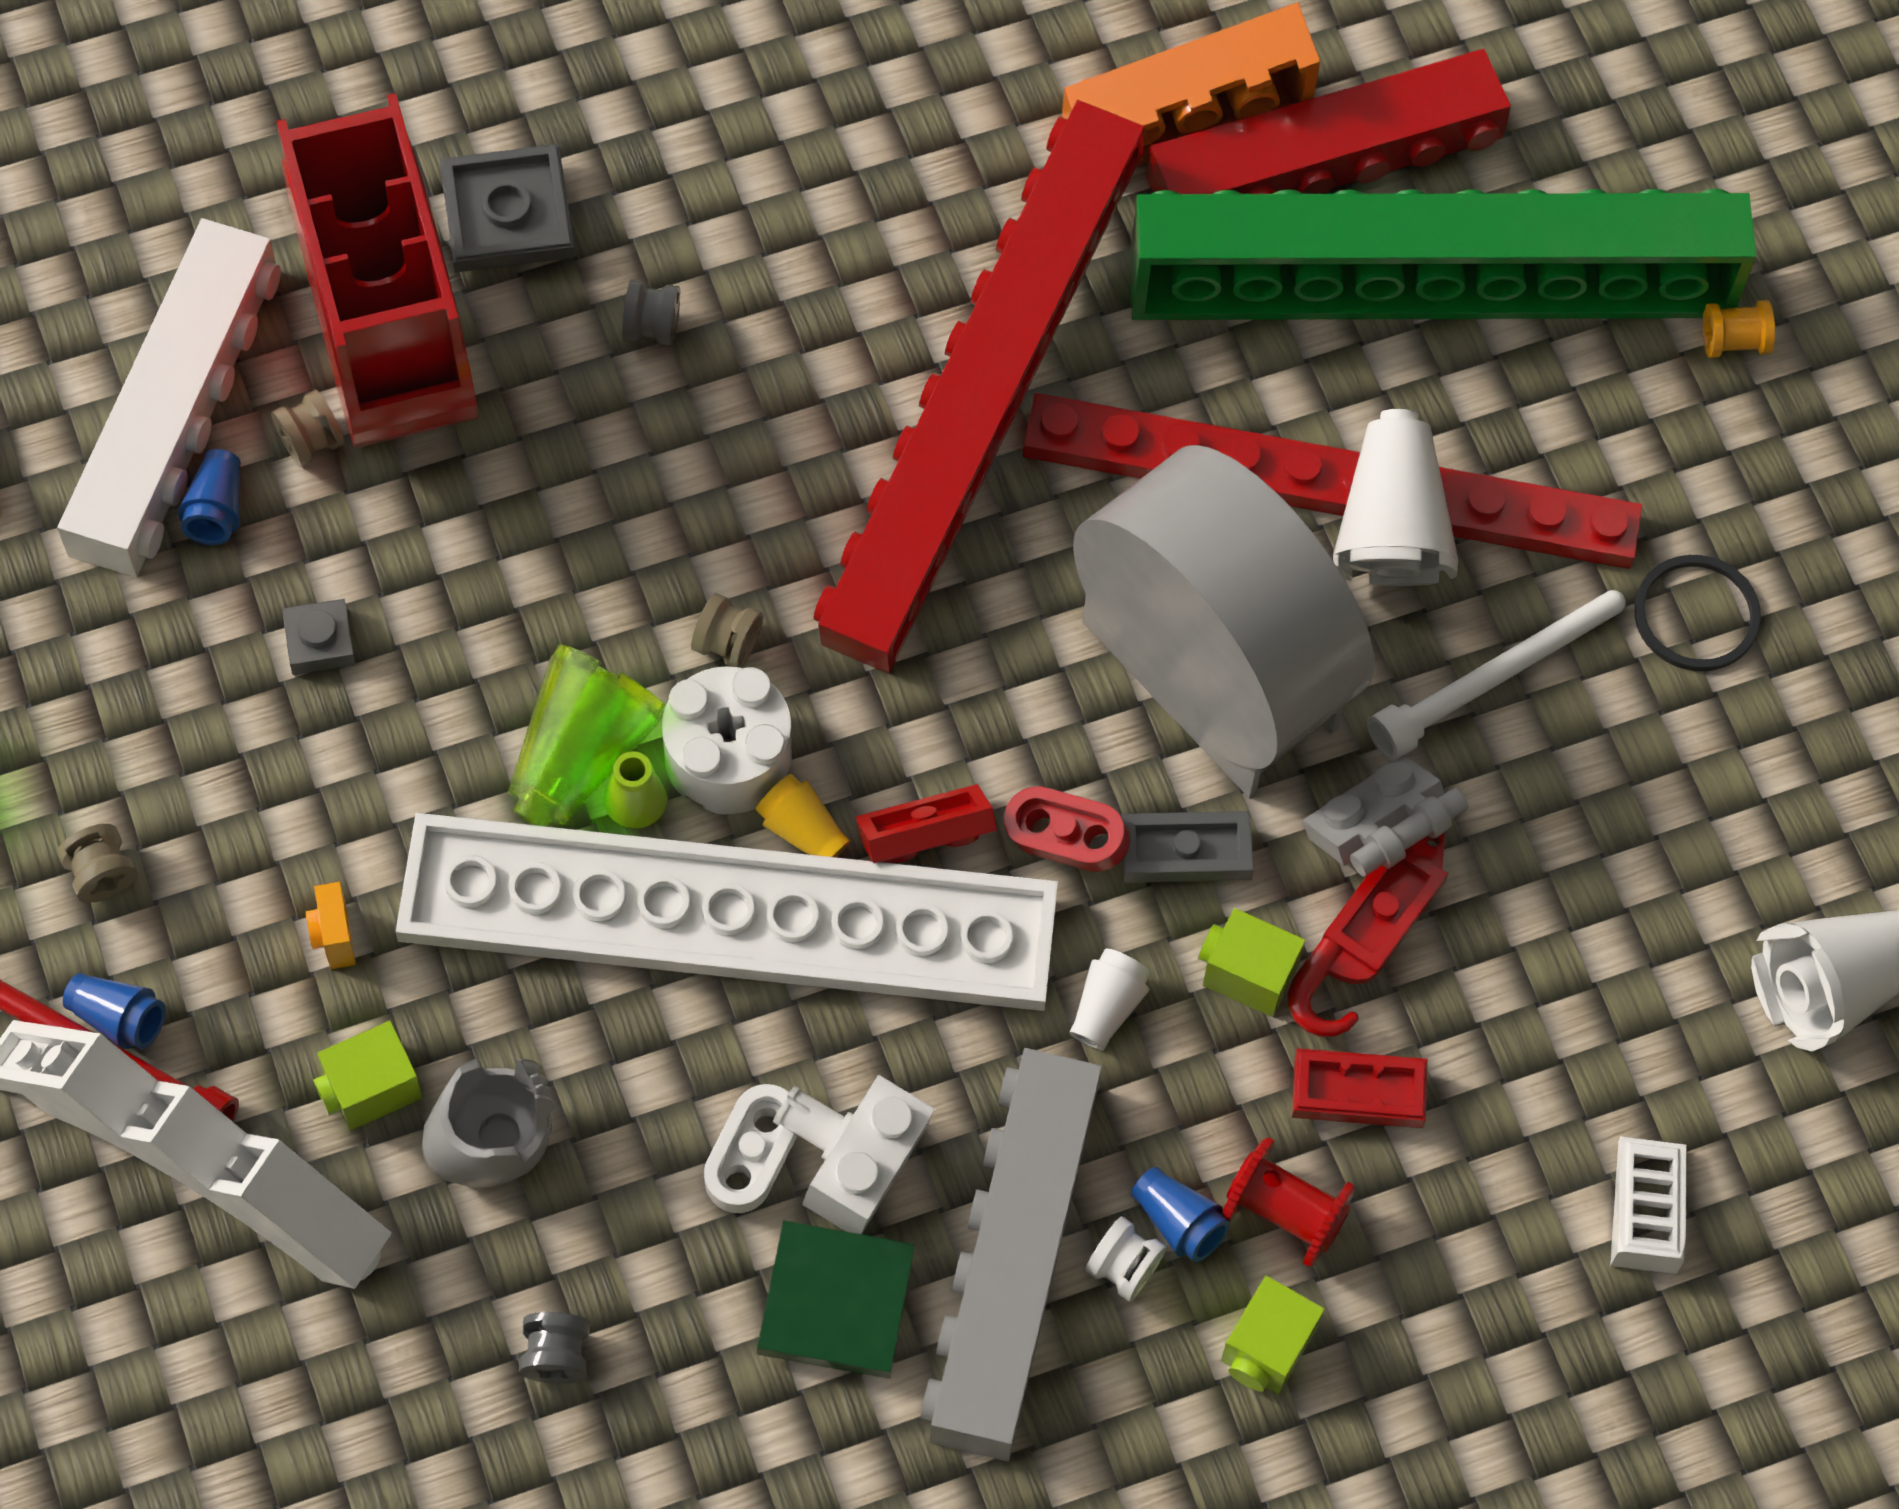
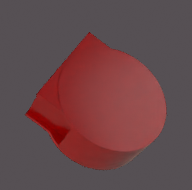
(377, 275)

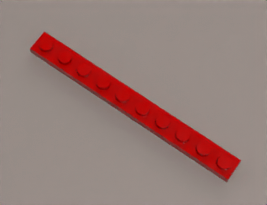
(1322, 476)

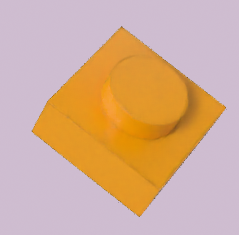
(330, 926)

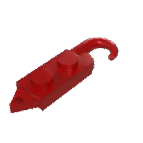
(1368, 931)

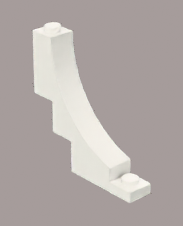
(179, 1132)

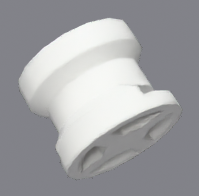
(1119, 1256)

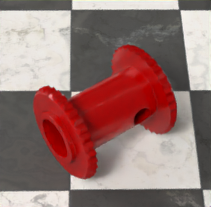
(1288, 1201)

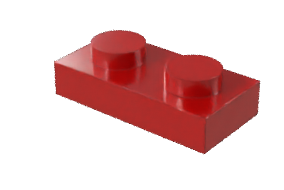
(922, 824)

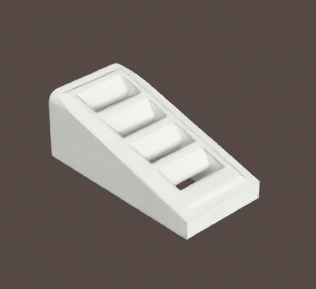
(1647, 1253)

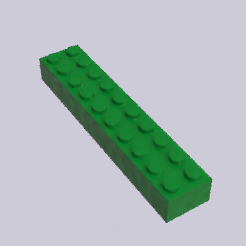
(1438, 255)

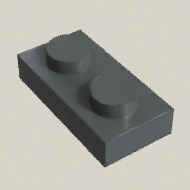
(1188, 847)

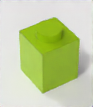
(1250, 961)
(367, 1076)
(1271, 1336)

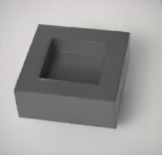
(318, 636)

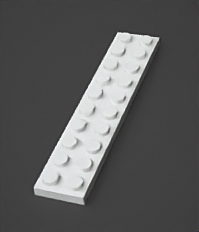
(728, 911)

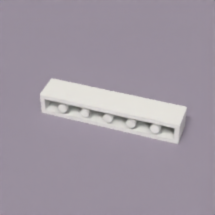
(169, 399)

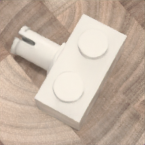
(859, 1150)

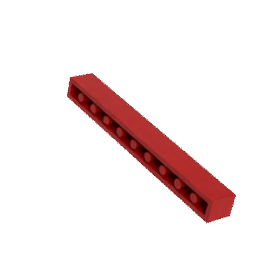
(980, 387)

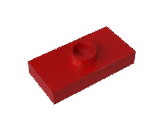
(1359, 1088)

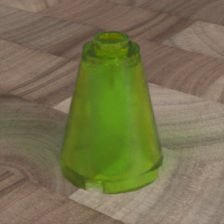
(577, 734)

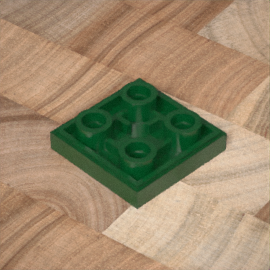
(836, 1299)

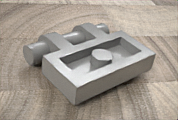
(1384, 816)

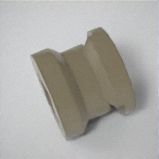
(303, 432)
(727, 631)
(97, 863)

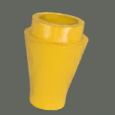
(801, 818)

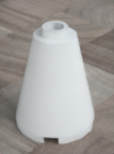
(1397, 507)
(1827, 974)

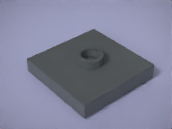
(507, 208)

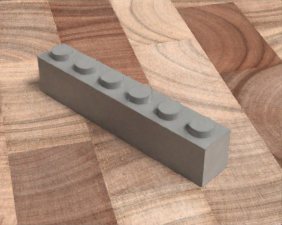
(1014, 1254)

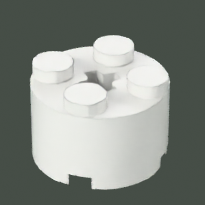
(721, 706)

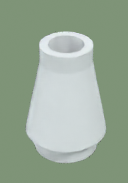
(1109, 996)

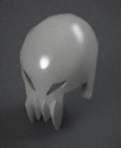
(489, 1124)

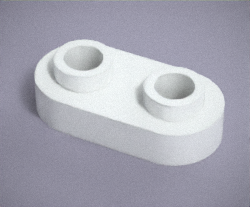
(748, 1151)

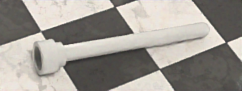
(1399, 728)

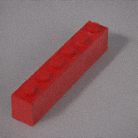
(1342, 134)

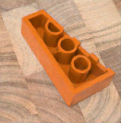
(1209, 79)

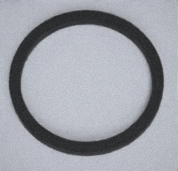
(1682, 661)

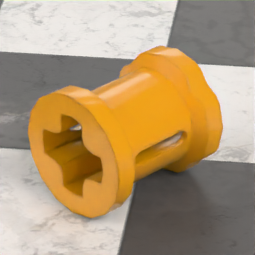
(1738, 328)

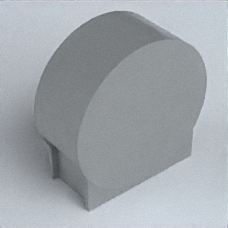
(1224, 609)

